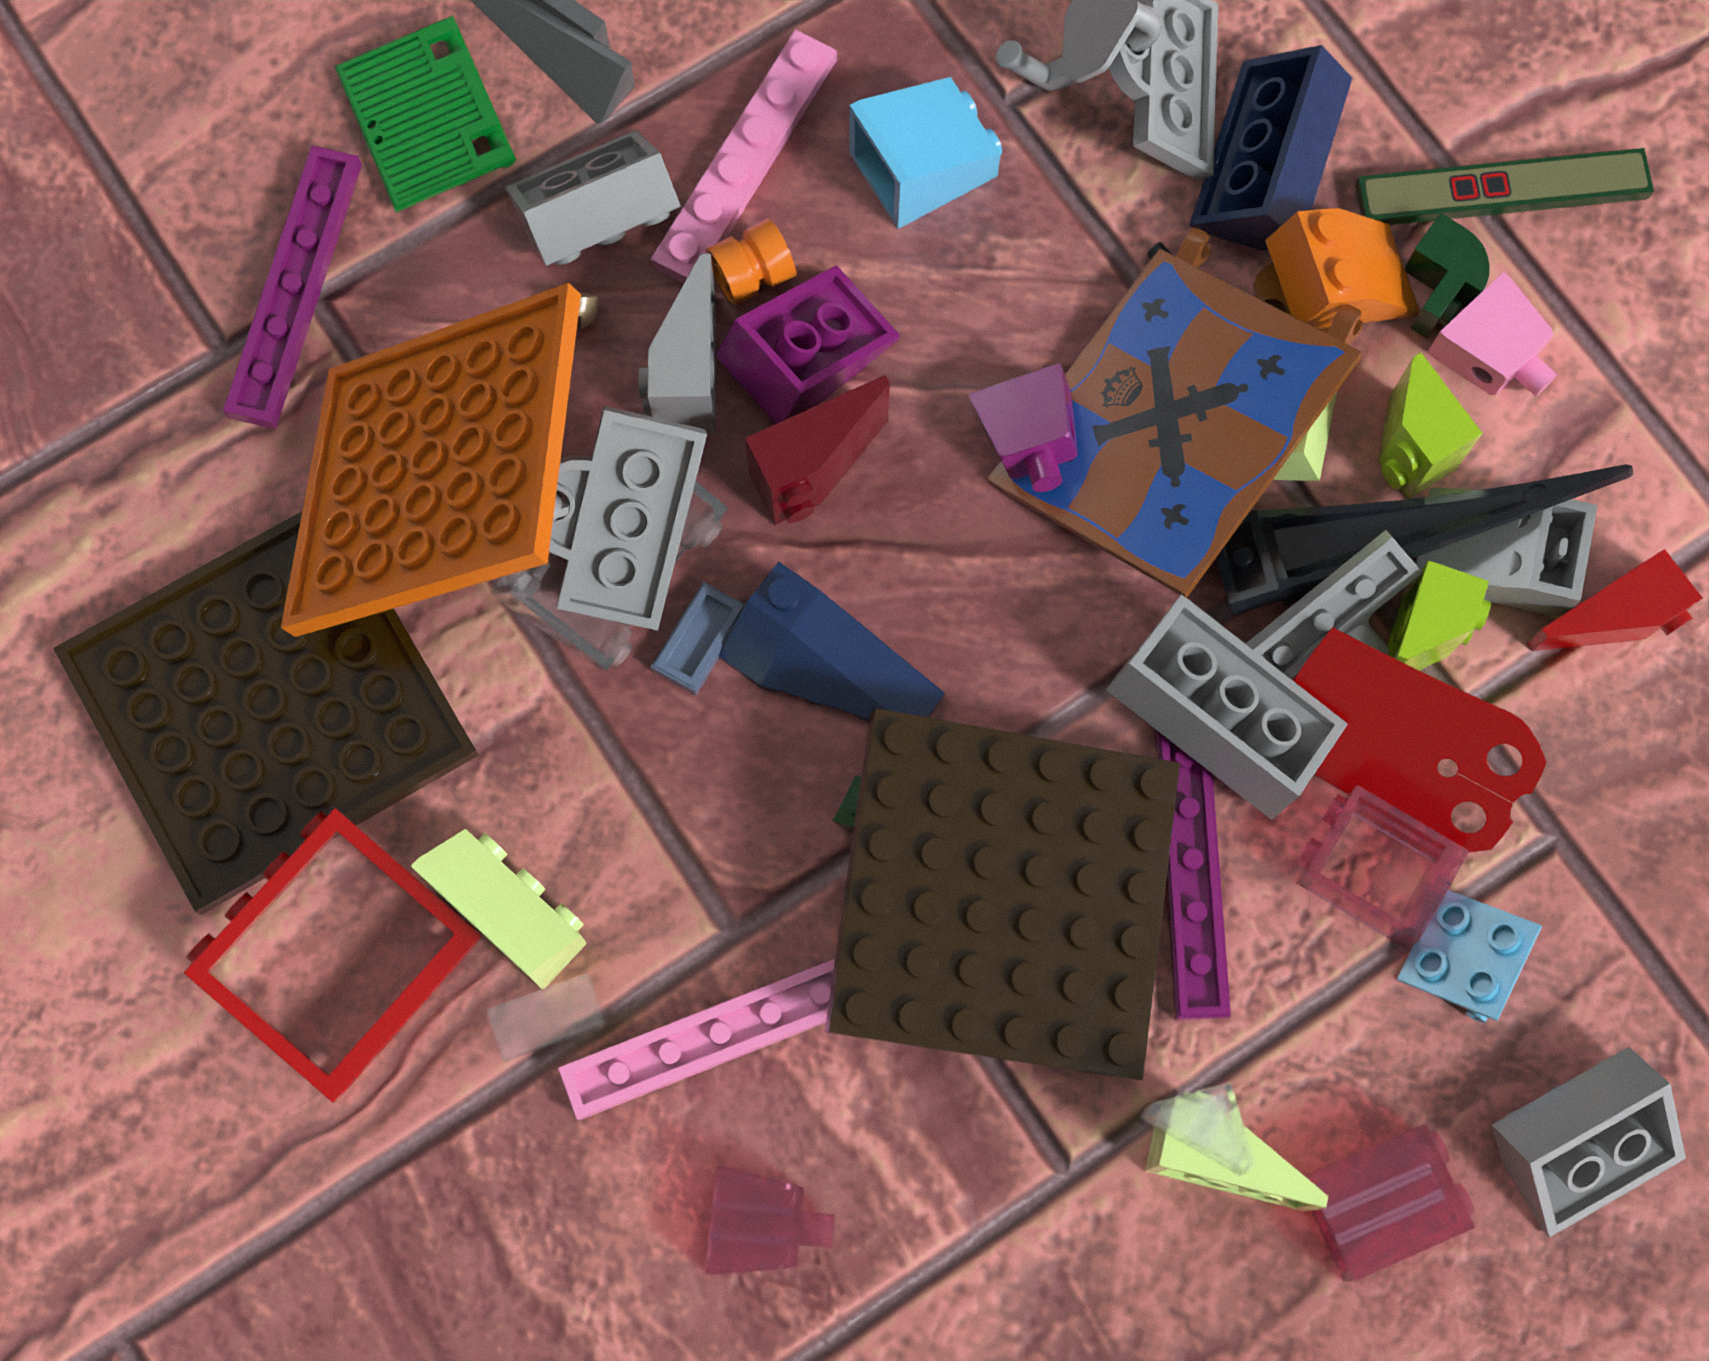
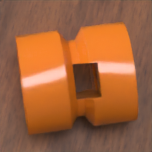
(753, 261)

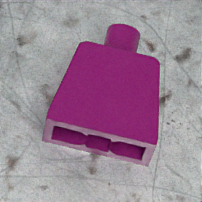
(1030, 424)

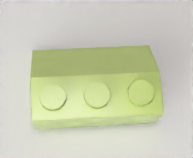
(503, 905)

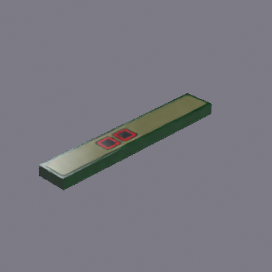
(1505, 187)

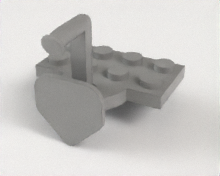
(1158, 57)
(624, 516)

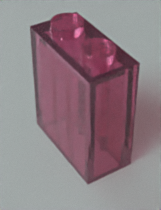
(1390, 1202)

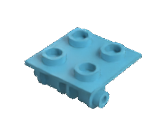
(1470, 955)

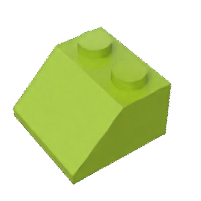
(1423, 430)
(1437, 615)

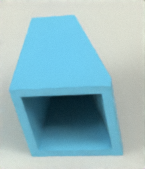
(921, 147)

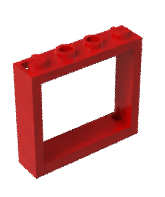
(248, 911)

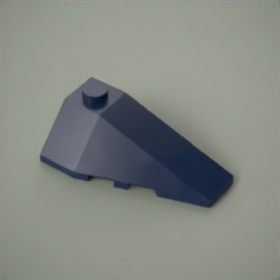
(813, 649)

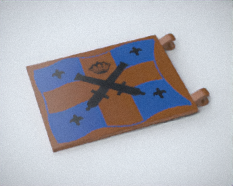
(1186, 415)

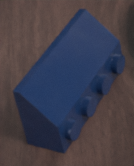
(1272, 145)

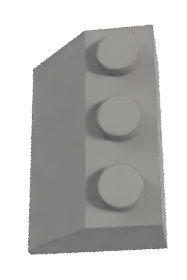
(594, 198)
(1591, 1140)

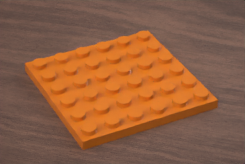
(435, 464)

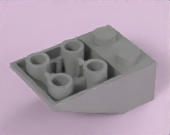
(1529, 561)

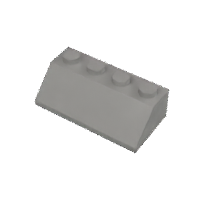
(1227, 708)

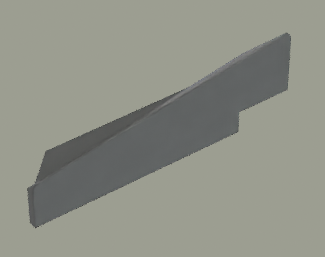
(569, 48)

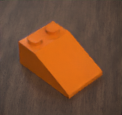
(1339, 260)

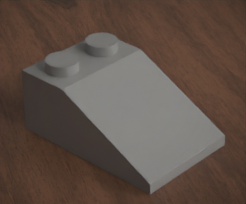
(682, 357)

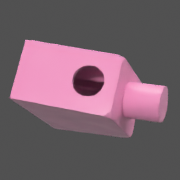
(1497, 340)

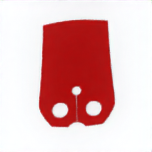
(1404, 727)

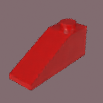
(1629, 609)

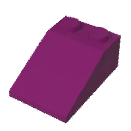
(805, 344)

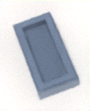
(698, 639)

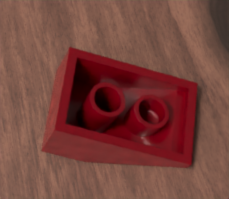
(809, 453)

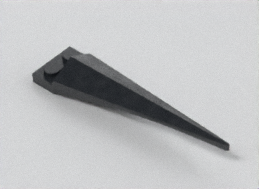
(1292, 550)

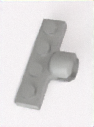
(1341, 602)

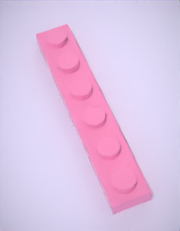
(746, 155)
(698, 1042)

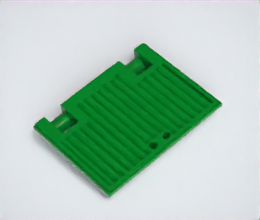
(424, 114)

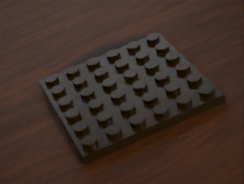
(252, 731)
(1003, 896)

